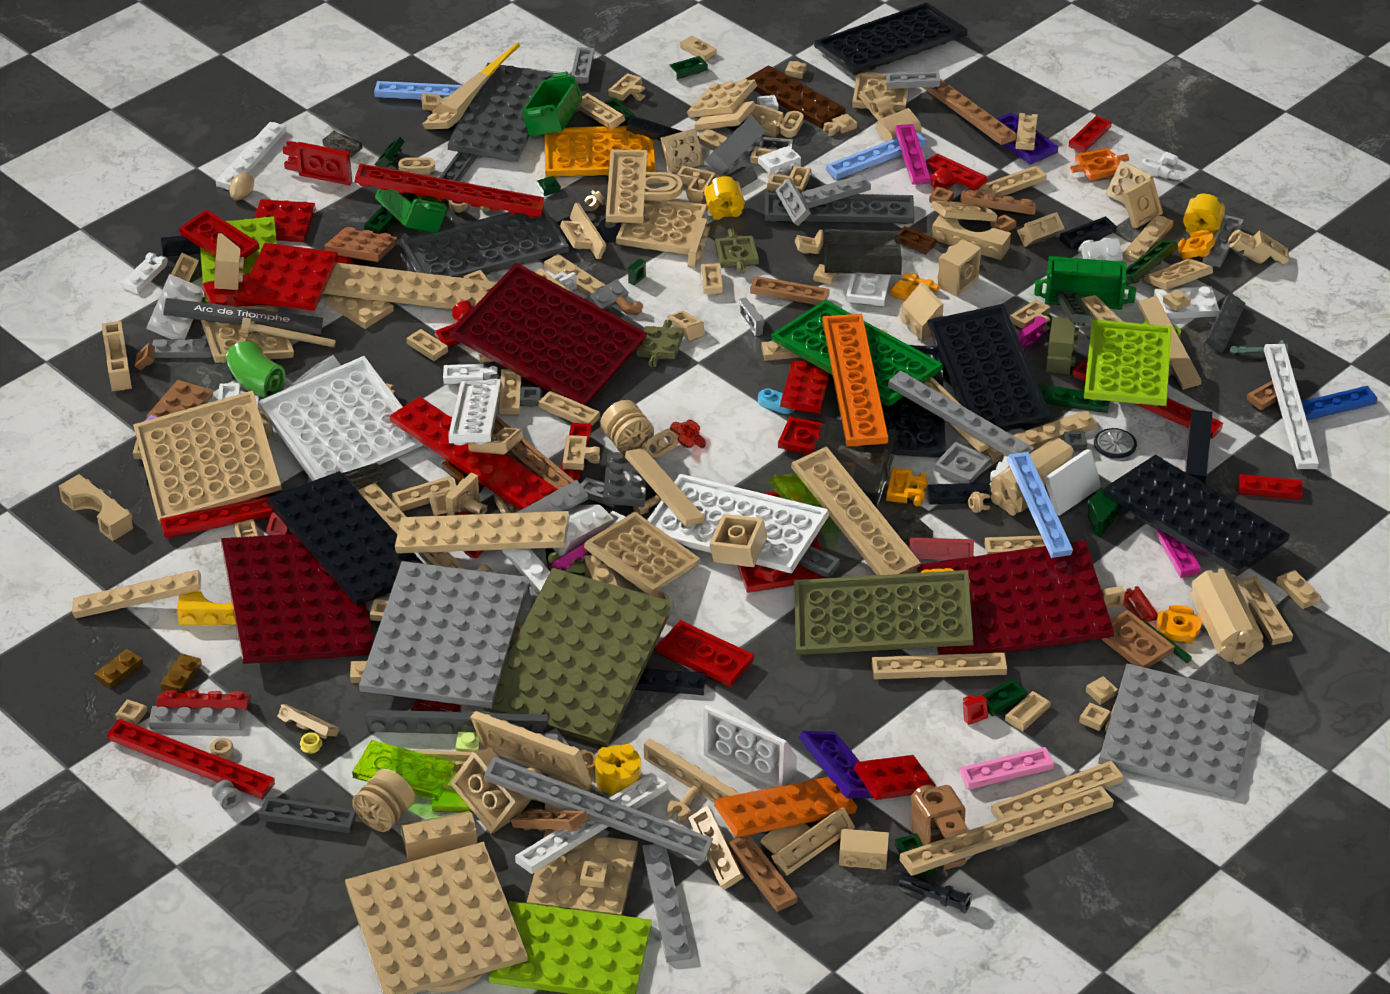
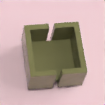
(1062, 346)

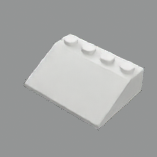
(748, 748)

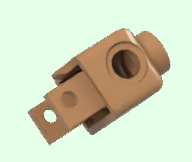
(940, 810)

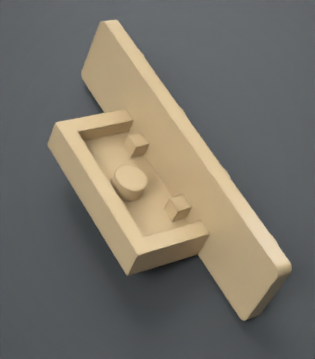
(582, 232)

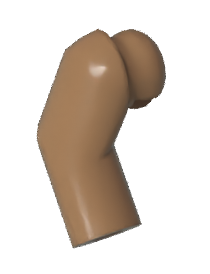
(629, 308)

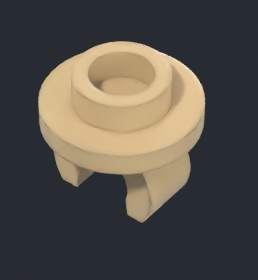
(594, 200)
(976, 502)

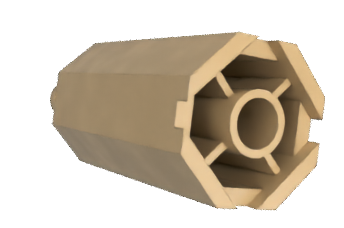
(1046, 459)
(1226, 616)

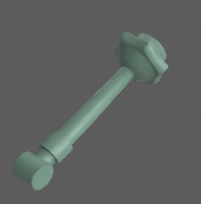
(1243, 350)

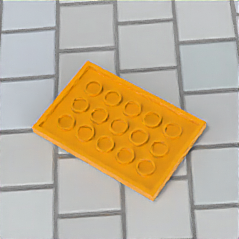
(588, 150)

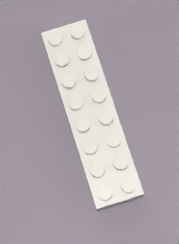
(475, 412)

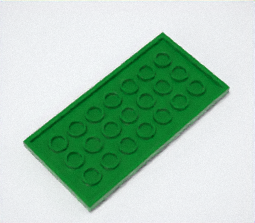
(889, 355)

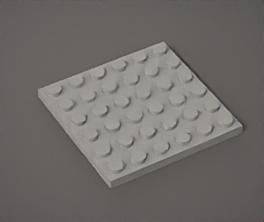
(1179, 730)

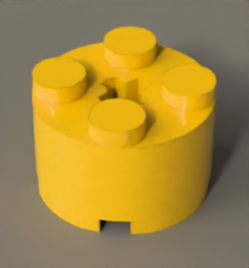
(724, 198)
(1204, 214)
(617, 768)

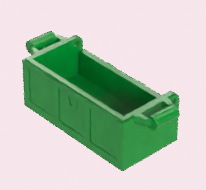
(552, 105)
(413, 211)
(1087, 278)

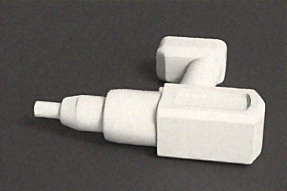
(1159, 168)

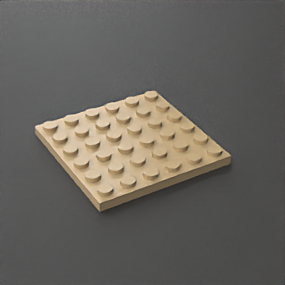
(207, 456)
(435, 920)

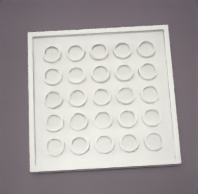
(339, 420)

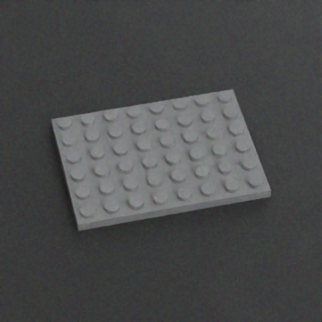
(445, 634)

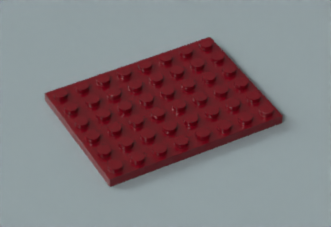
(548, 335)
(1030, 600)
(289, 603)

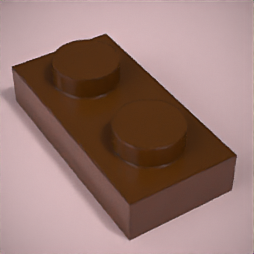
(917, 240)

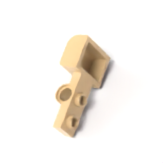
(883, 111)

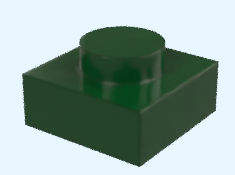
(548, 186)
(636, 271)

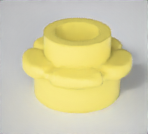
(310, 743)

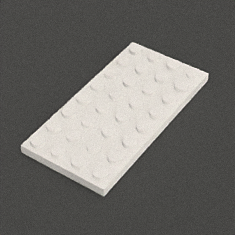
(788, 523)

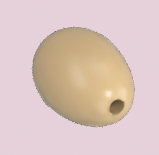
(241, 186)

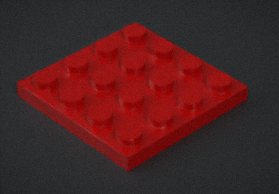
(289, 276)

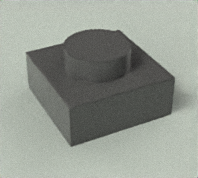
(530, 396)
(1076, 439)

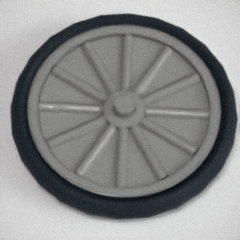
(1115, 443)

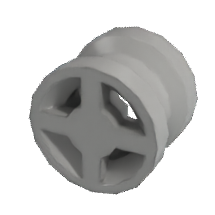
(226, 794)

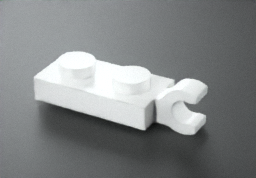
(456, 373)

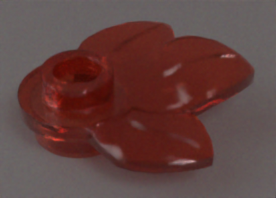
(688, 434)

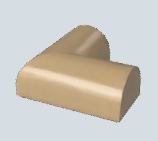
(799, 176)
(696, 182)
(500, 442)

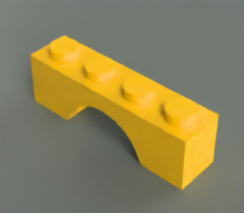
(197, 610)

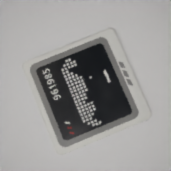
(775, 143)

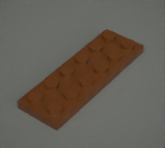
(796, 96)

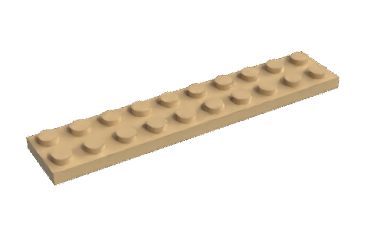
(404, 286)

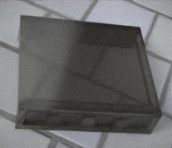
(862, 252)
(864, 463)

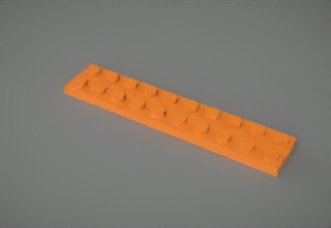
(855, 380)

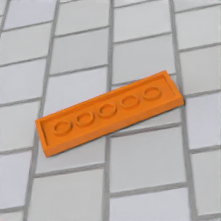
(782, 806)

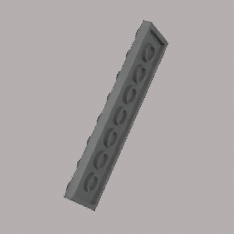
(855, 208)

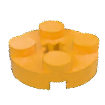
(1197, 245)
(1184, 633)

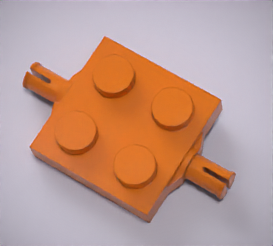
(1098, 163)

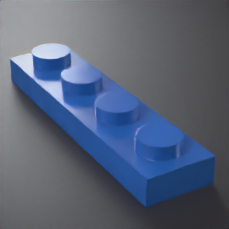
(1338, 402)

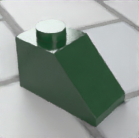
(1102, 512)

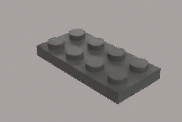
(623, 482)

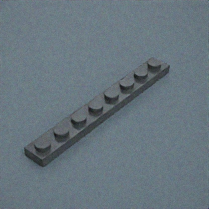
(445, 722)

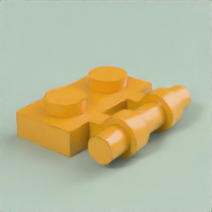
(903, 289)
(900, 483)

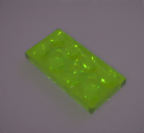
(423, 772)

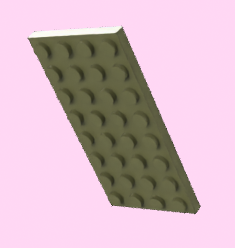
(883, 612)

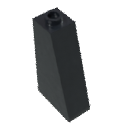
(1198, 444)

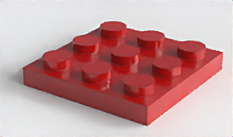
(290, 218)

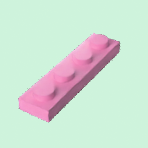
(1006, 768)

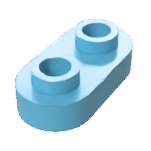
(771, 400)

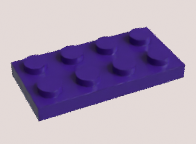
(1042, 148)
(836, 760)

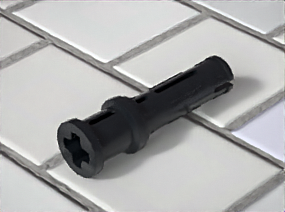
(947, 893)

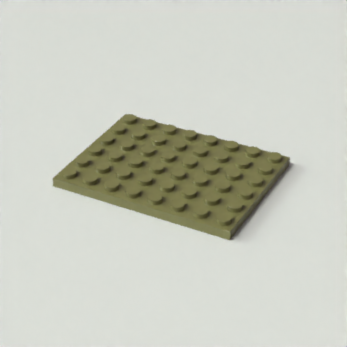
(581, 655)

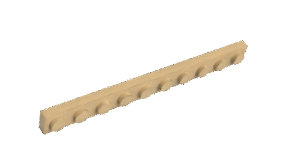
(1006, 830)

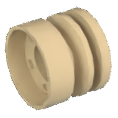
(626, 426)
(383, 800)

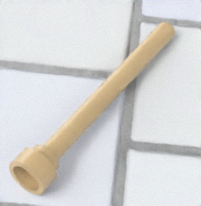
(250, 326)

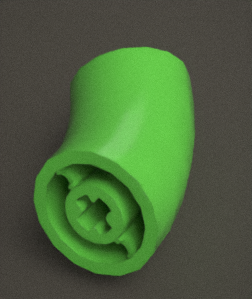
(254, 369)

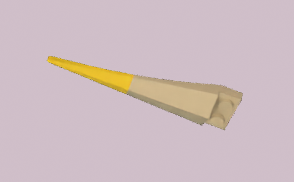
(455, 105)

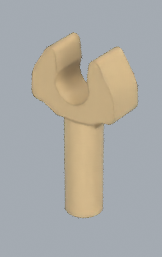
(682, 806)

